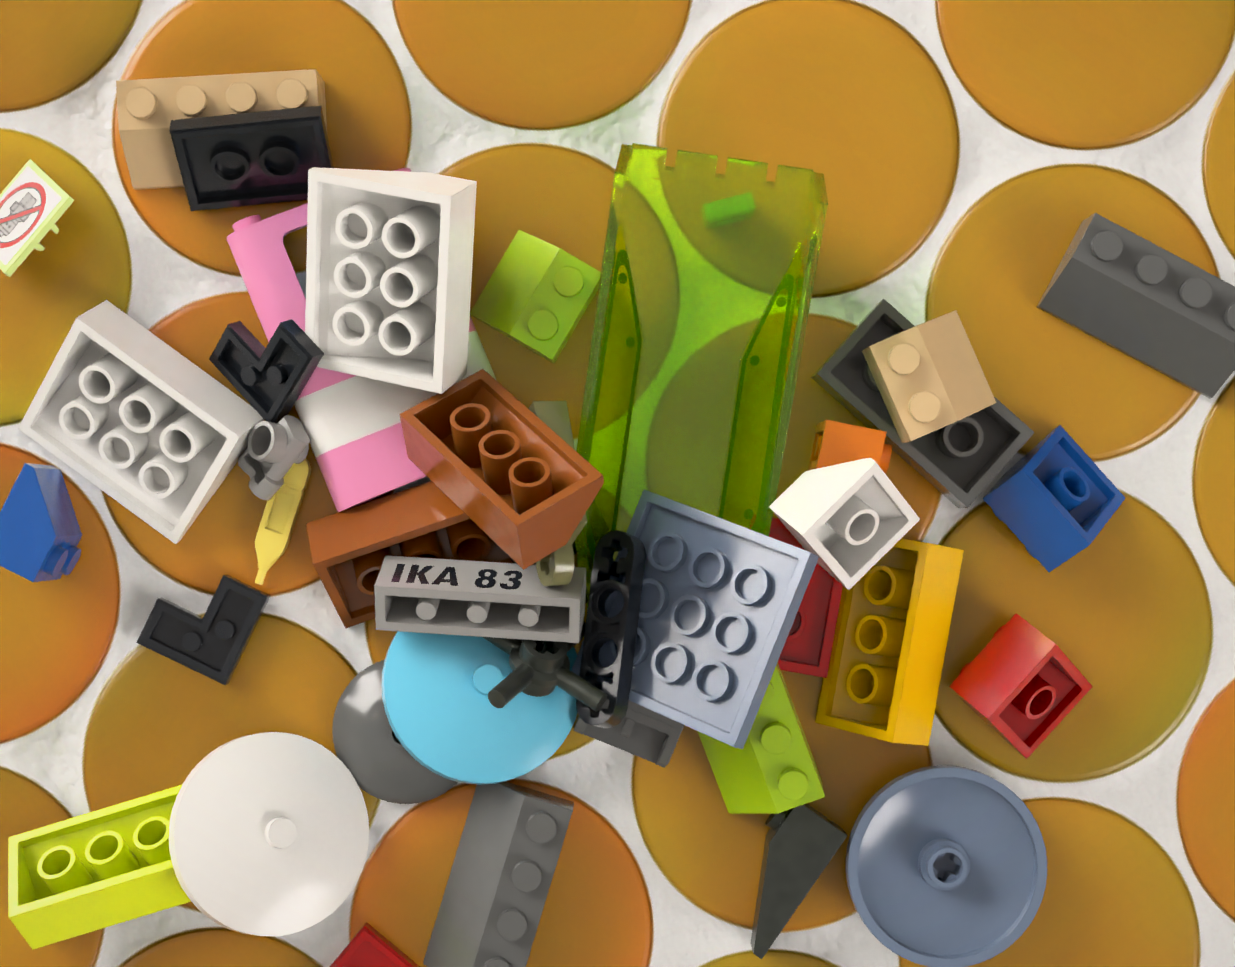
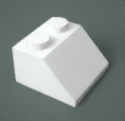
(845, 516)

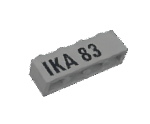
(477, 600)

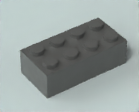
(955, 458)

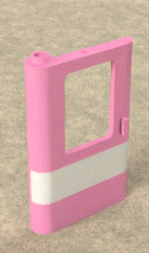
(346, 416)

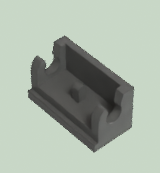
(639, 733)

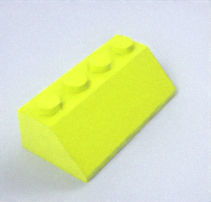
(93, 870)

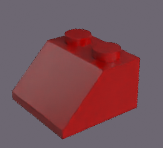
(1021, 685)

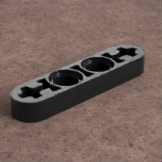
(620, 629)

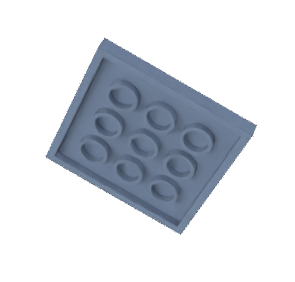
(708, 616)

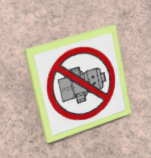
(27, 213)

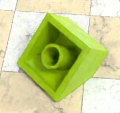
(537, 295)

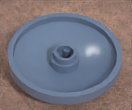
(946, 866)

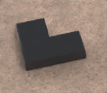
(270, 375)
(210, 642)

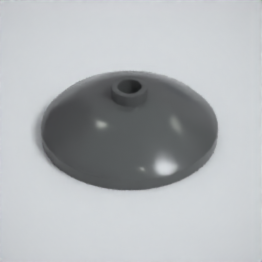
(371, 749)

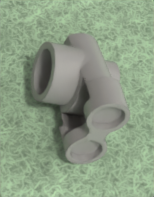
(272, 453)

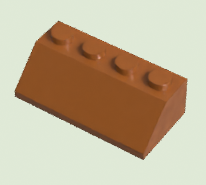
(501, 466)
(409, 523)

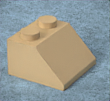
(929, 376)

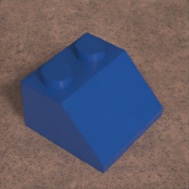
(1054, 499)
(39, 526)

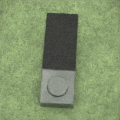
(792, 861)

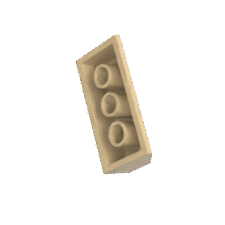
(151, 104)

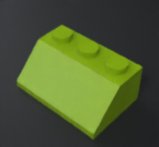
(774, 766)

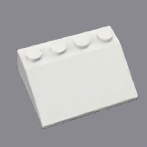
(390, 274)
(139, 420)

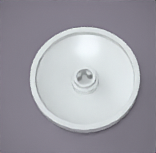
(269, 834)

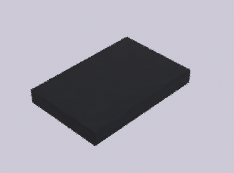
(250, 156)

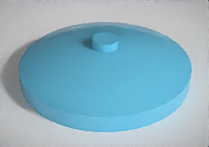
(442, 712)

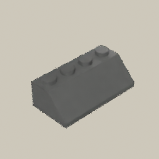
(1146, 304)
(499, 878)

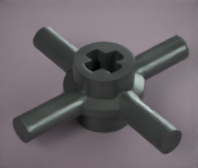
(539, 669)

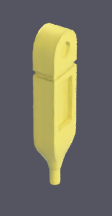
(280, 518)

